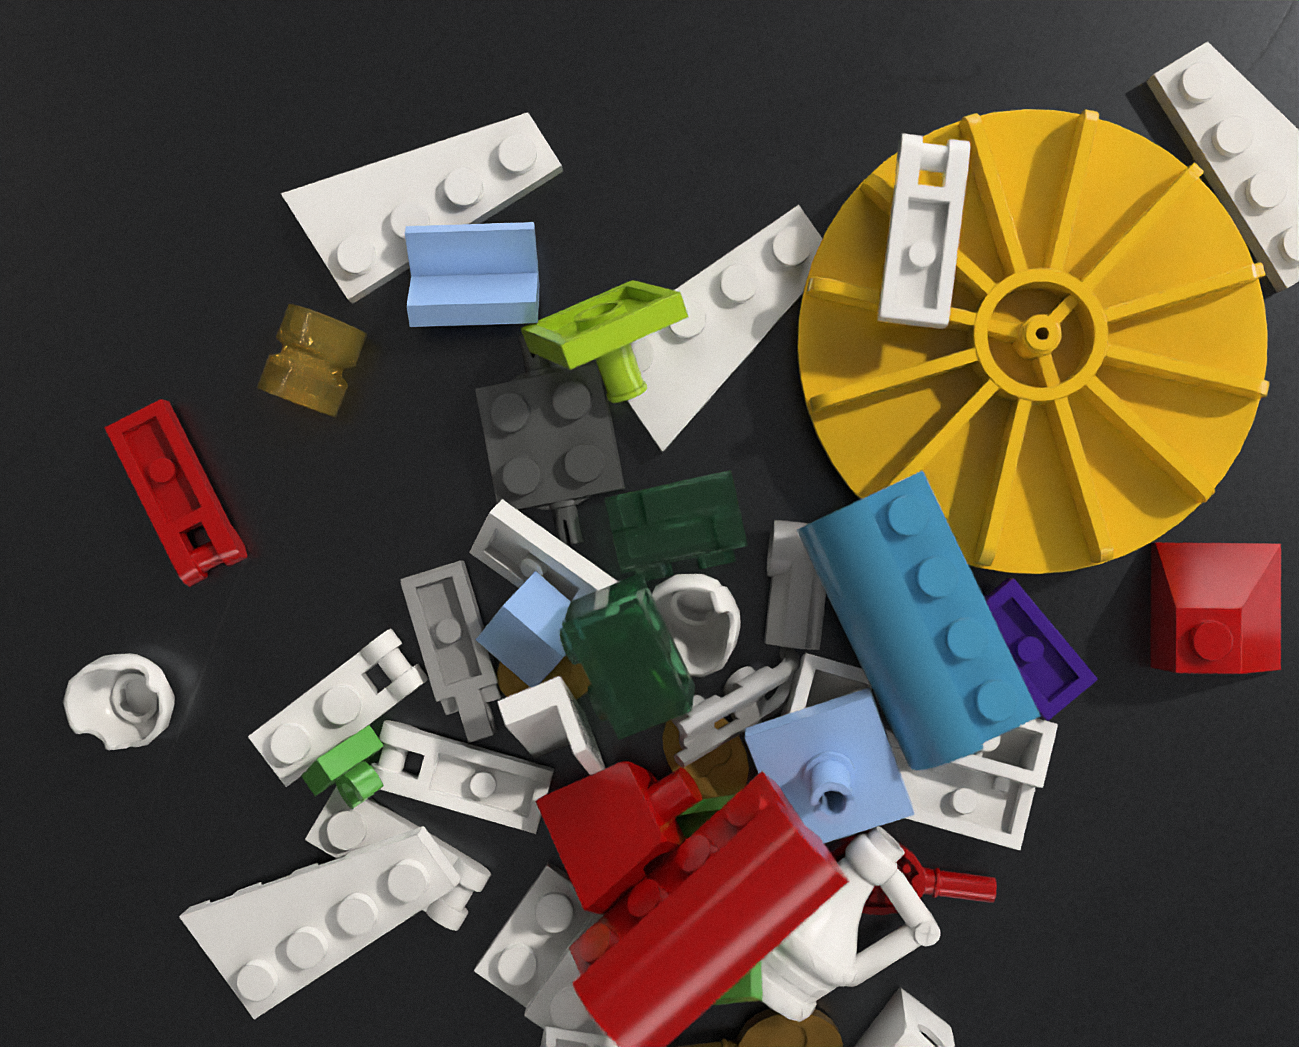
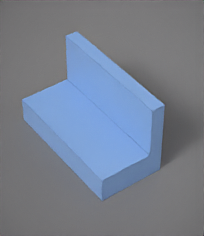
(472, 274)

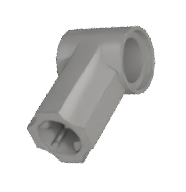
(795, 592)

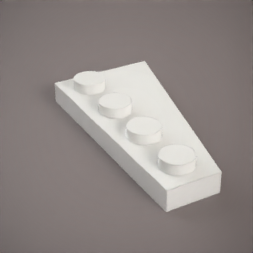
(465, 179)
(303, 925)

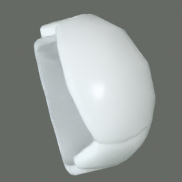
(700, 620)
(119, 701)

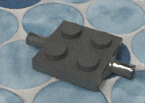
(550, 440)

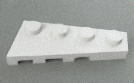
(1244, 151)
(729, 314)

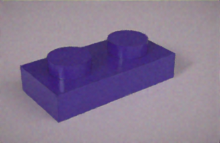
(1042, 655)

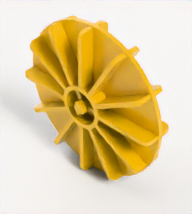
(1088, 350)

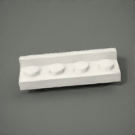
(973, 796)

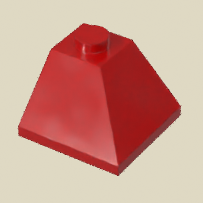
(1215, 607)

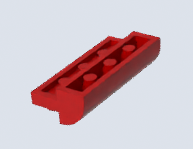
(703, 918)

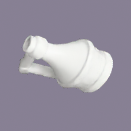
(824, 947)

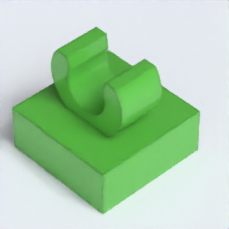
(347, 768)

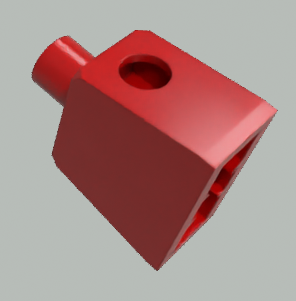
(616, 828)

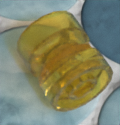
(312, 360)

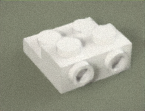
(533, 955)

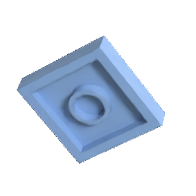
(833, 765)

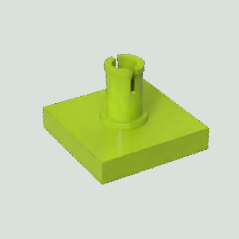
(604, 332)

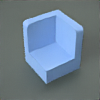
(527, 630)

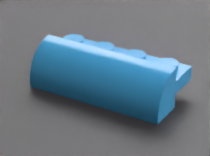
(918, 623)

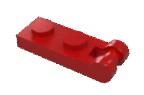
(175, 490)

